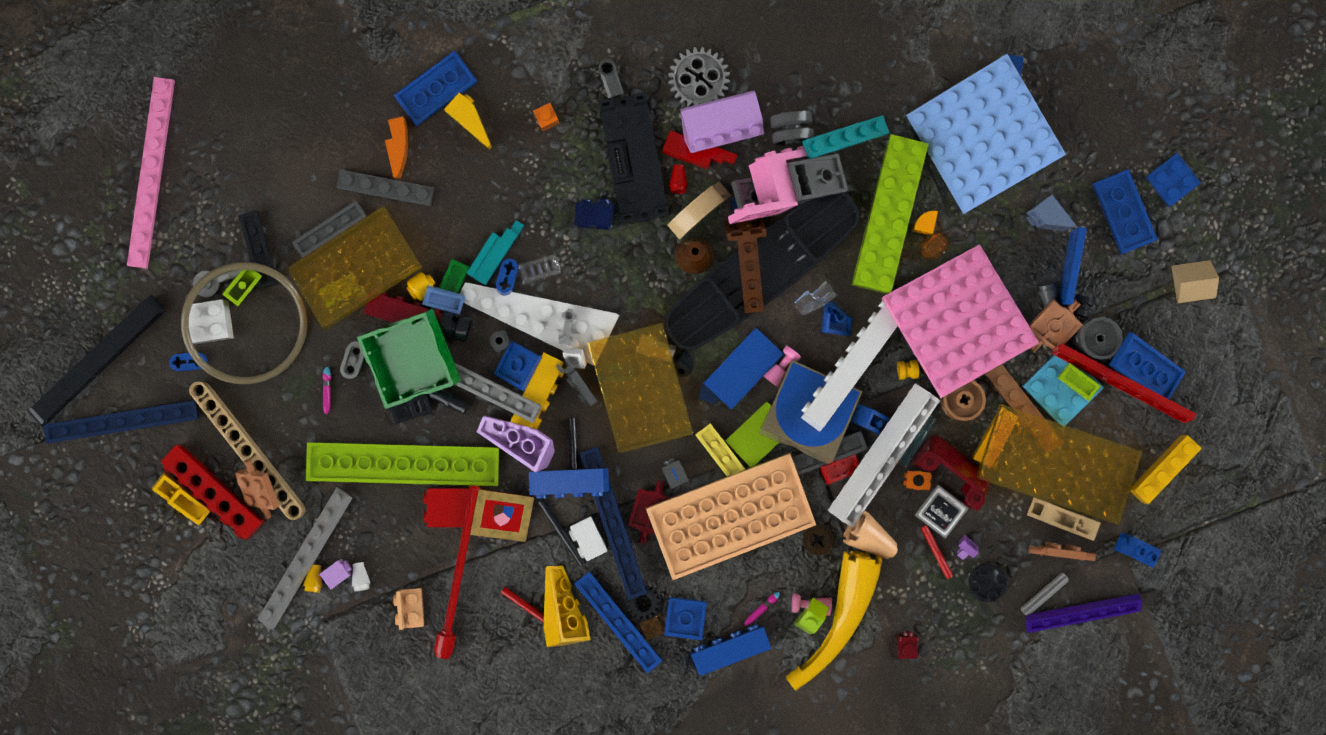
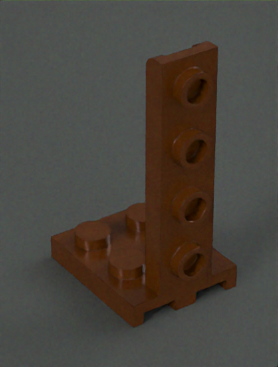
(746, 236)

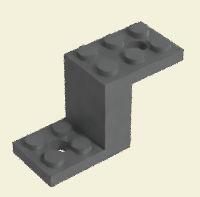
(805, 178)

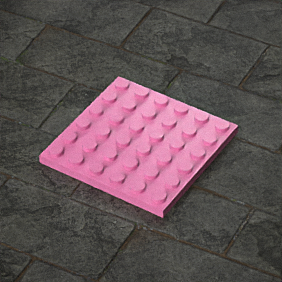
(960, 321)

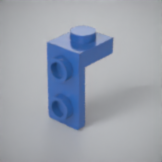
(1137, 549)

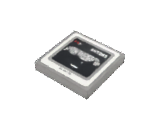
(941, 511)

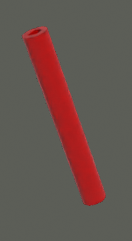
(936, 551)
(523, 604)

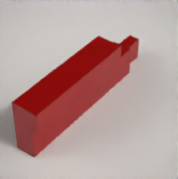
(677, 148)

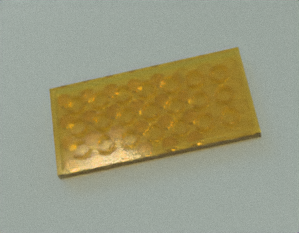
(1059, 464)

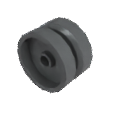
(791, 128)
(1108, 336)

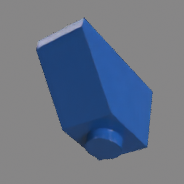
(869, 419)

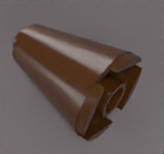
(694, 263)

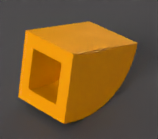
(925, 223)

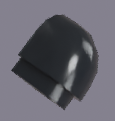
(683, 363)

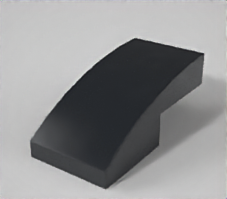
(411, 409)

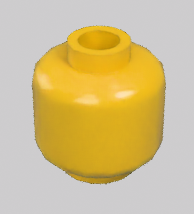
(418, 285)

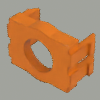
(909, 482)

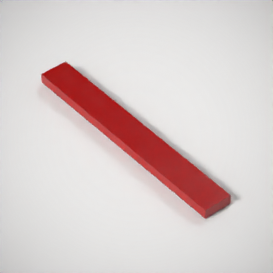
(1123, 383)

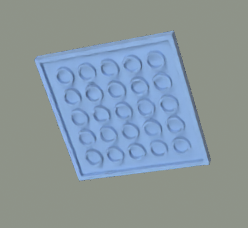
(986, 134)

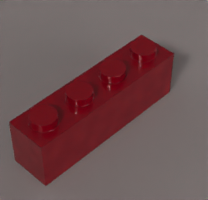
(396, 309)

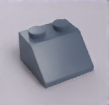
(1049, 215)

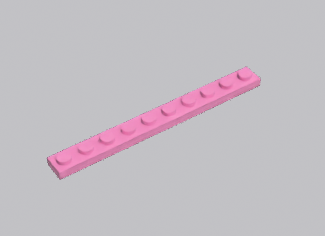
(150, 173)

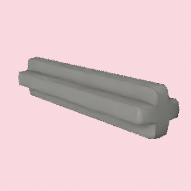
(1044, 594)

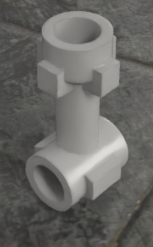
(568, 316)

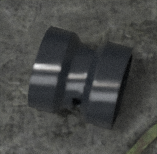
(1086, 303)

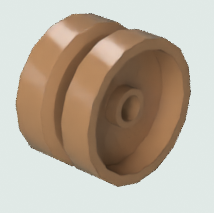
(970, 408)

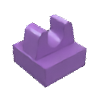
(967, 547)

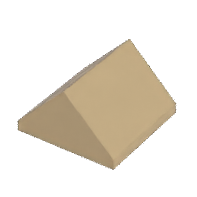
(1195, 281)

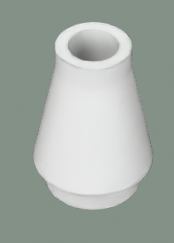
(360, 579)

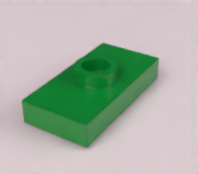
(454, 276)

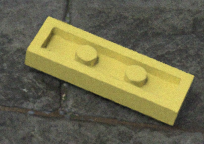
(719, 450)

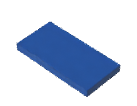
(435, 88)
(1124, 211)
(1072, 266)
(1147, 366)
(743, 368)

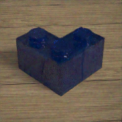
(596, 215)

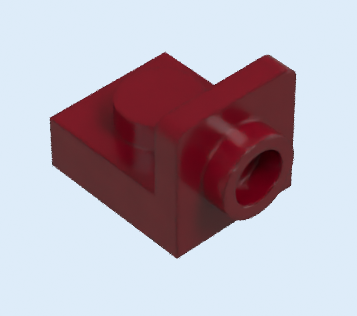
(907, 645)

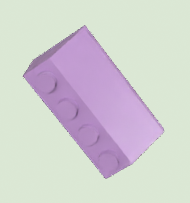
(722, 121)

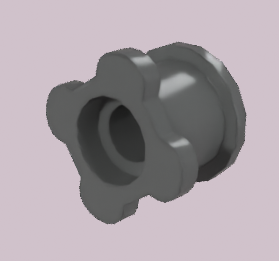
(493, 340)

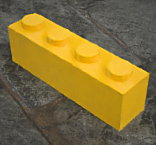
(540, 387)
(1165, 469)

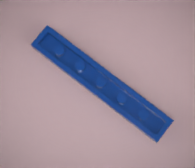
(618, 622)

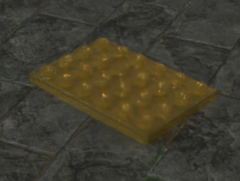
(354, 268)
(640, 387)

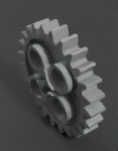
(710, 64)

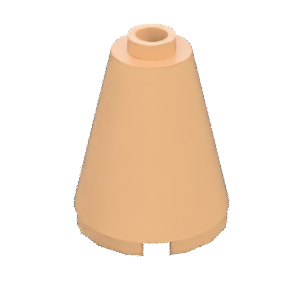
(870, 537)

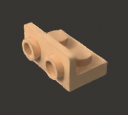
(409, 607)

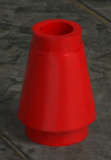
(678, 180)

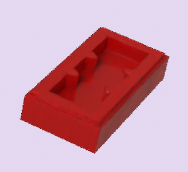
(840, 469)

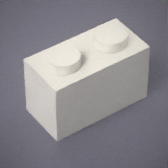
(589, 538)

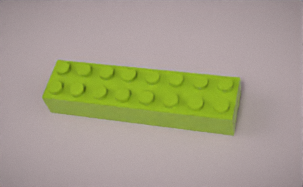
(889, 214)

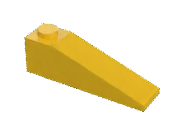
(561, 612)

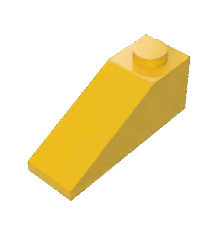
(466, 115)

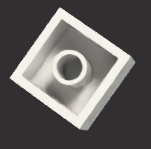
(210, 322)

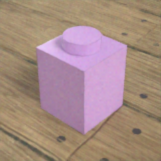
(336, 573)

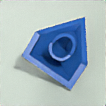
(835, 321)

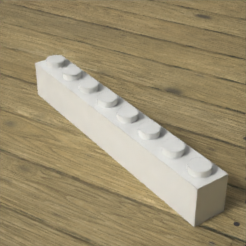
(849, 368)
(883, 455)

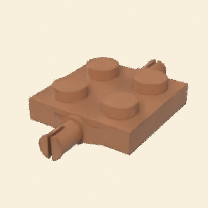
(1055, 324)
(257, 489)
(1056, 550)

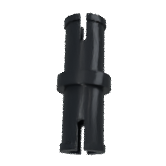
(450, 401)

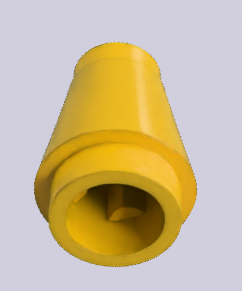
(313, 580)

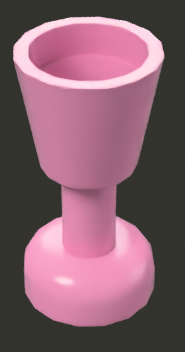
(777, 372)
(797, 603)

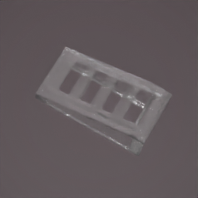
(522, 269)

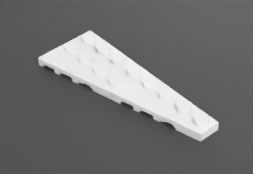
(542, 316)

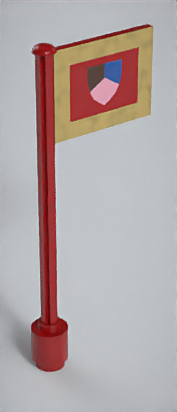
(486, 515)

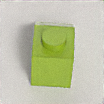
(241, 286)
(812, 616)

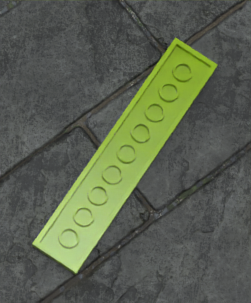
(402, 464)

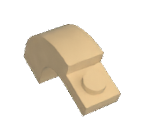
(698, 209)
(1063, 519)

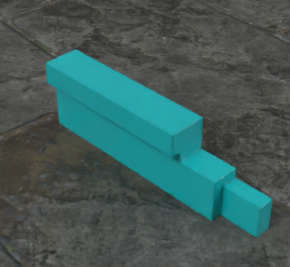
(493, 254)

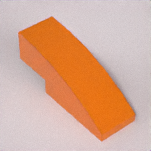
(397, 146)

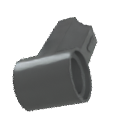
(610, 81)

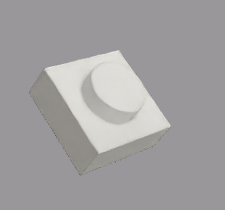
(576, 357)

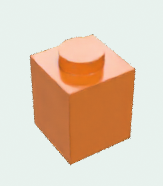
(546, 117)

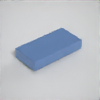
(443, 299)

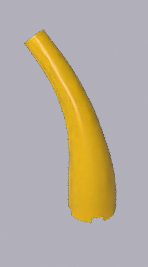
(855, 591)

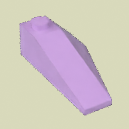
(519, 441)

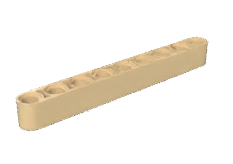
(244, 440)

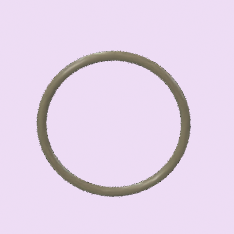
(233, 267)

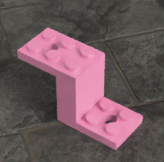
(771, 185)

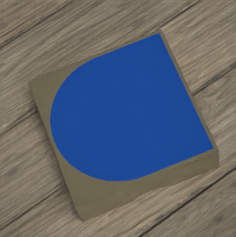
(784, 418)

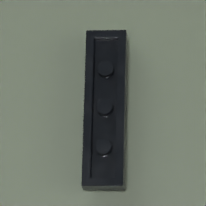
(257, 245)

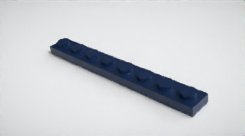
(121, 421)
(616, 531)

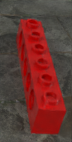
(252, 520)

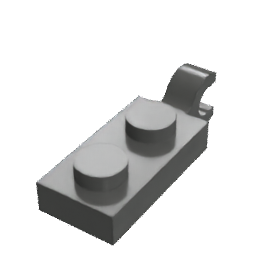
(575, 381)

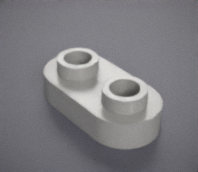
(352, 359)

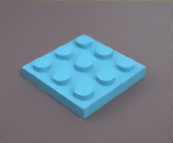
(1054, 395)

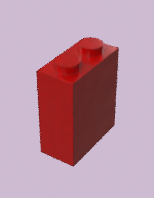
(445, 506)

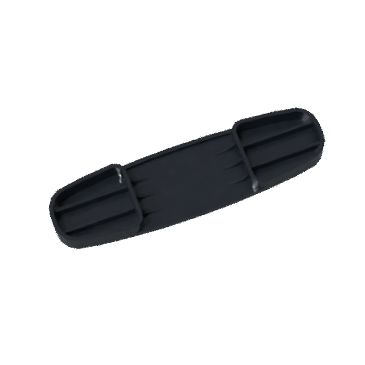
(785, 256)

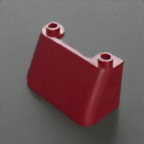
(937, 451)

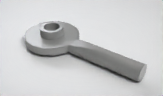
(213, 286)

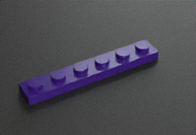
(1083, 613)

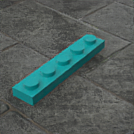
(845, 137)

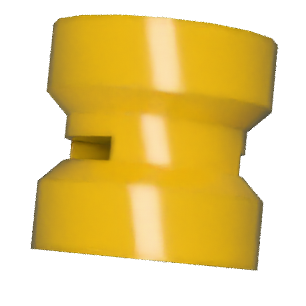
(908, 369)

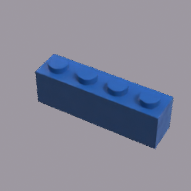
(569, 481)
(730, 650)

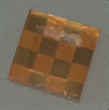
(651, 628)

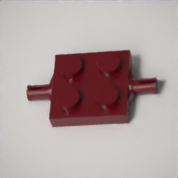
(639, 516)

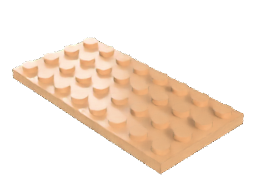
(731, 516)

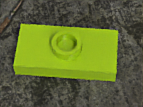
(1078, 381)

